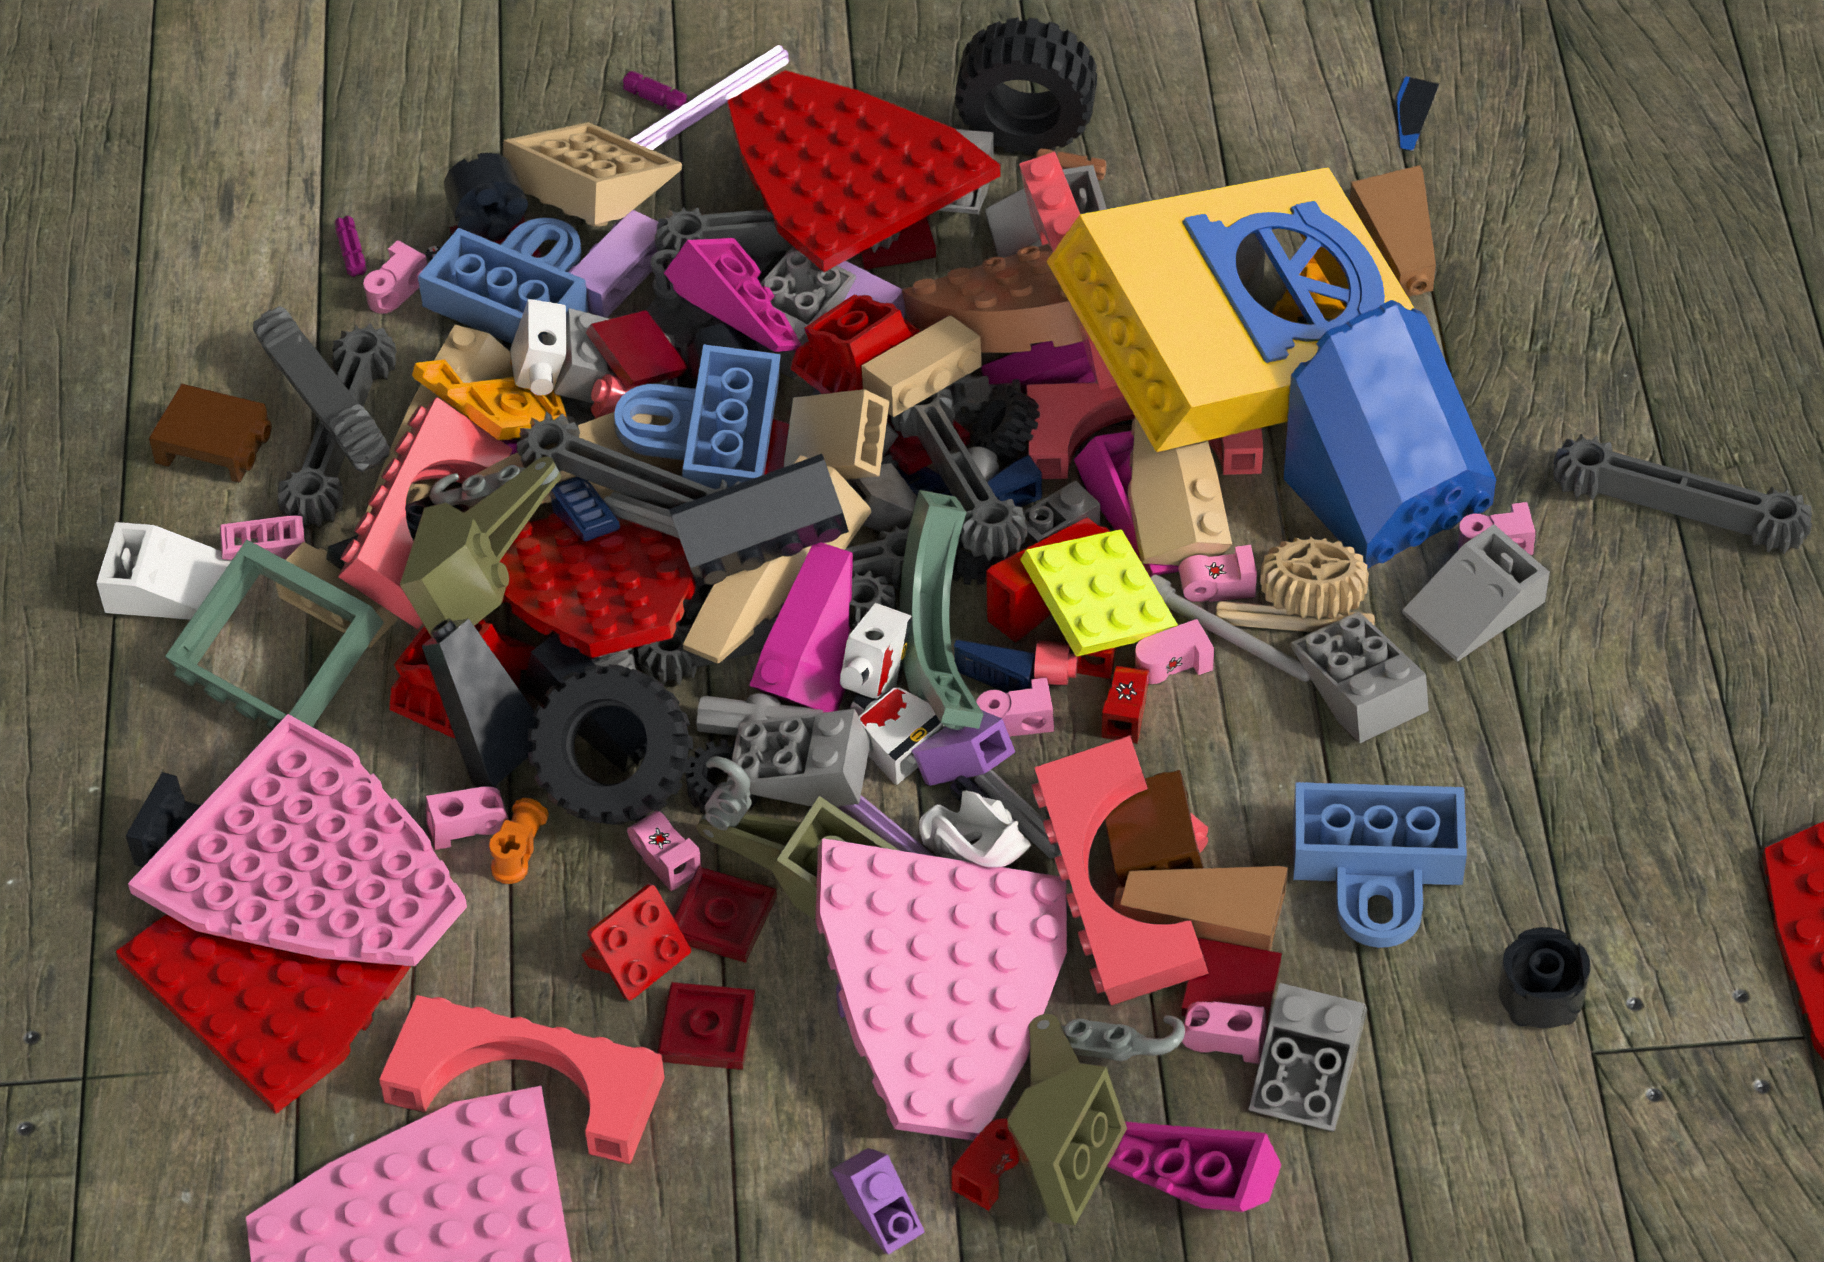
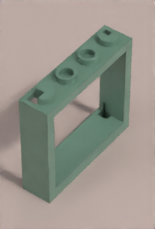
(222, 602)

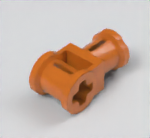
(514, 841)

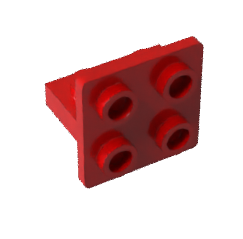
(636, 943)

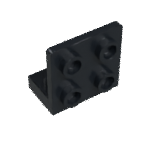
(158, 819)

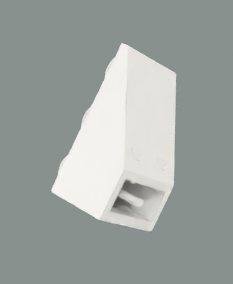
(156, 572)

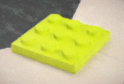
(1098, 592)

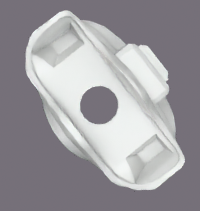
(978, 817)

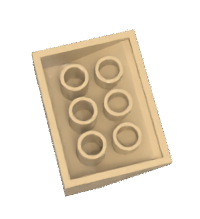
(588, 171)

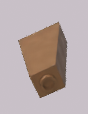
(1399, 223)
(1222, 903)

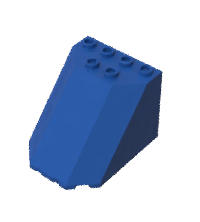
(1383, 436)

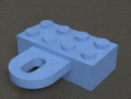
(492, 282)
(718, 426)
(1379, 844)

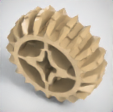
(1314, 578)

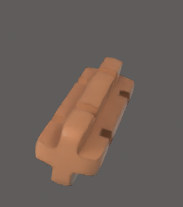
(1070, 160)

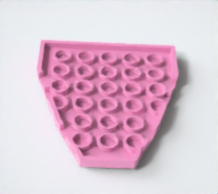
(305, 859)
(939, 975)
(442, 1189)

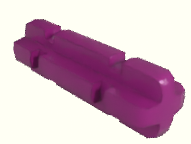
(653, 91)
(350, 246)

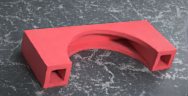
(1053, 214)
(1080, 409)
(437, 446)
(1128, 954)
(450, 1039)

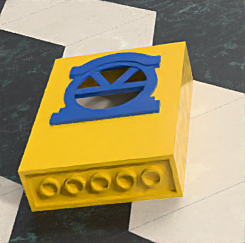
(1178, 324)

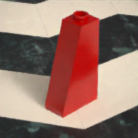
(1012, 597)

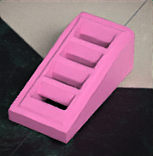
(285, 530)

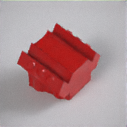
(848, 339)
(415, 690)

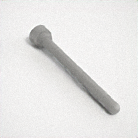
(1229, 631)

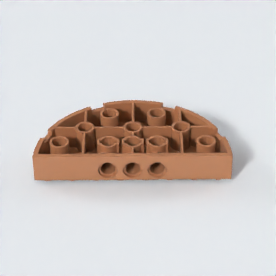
(1002, 301)

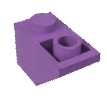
(963, 751)
(878, 1199)

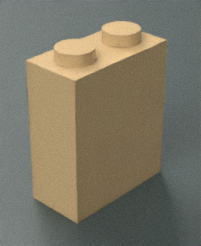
(843, 428)

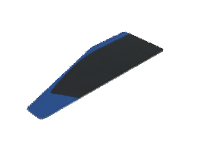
(1413, 107)

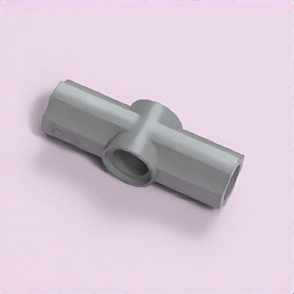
(724, 714)

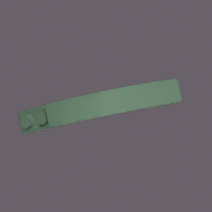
(926, 597)

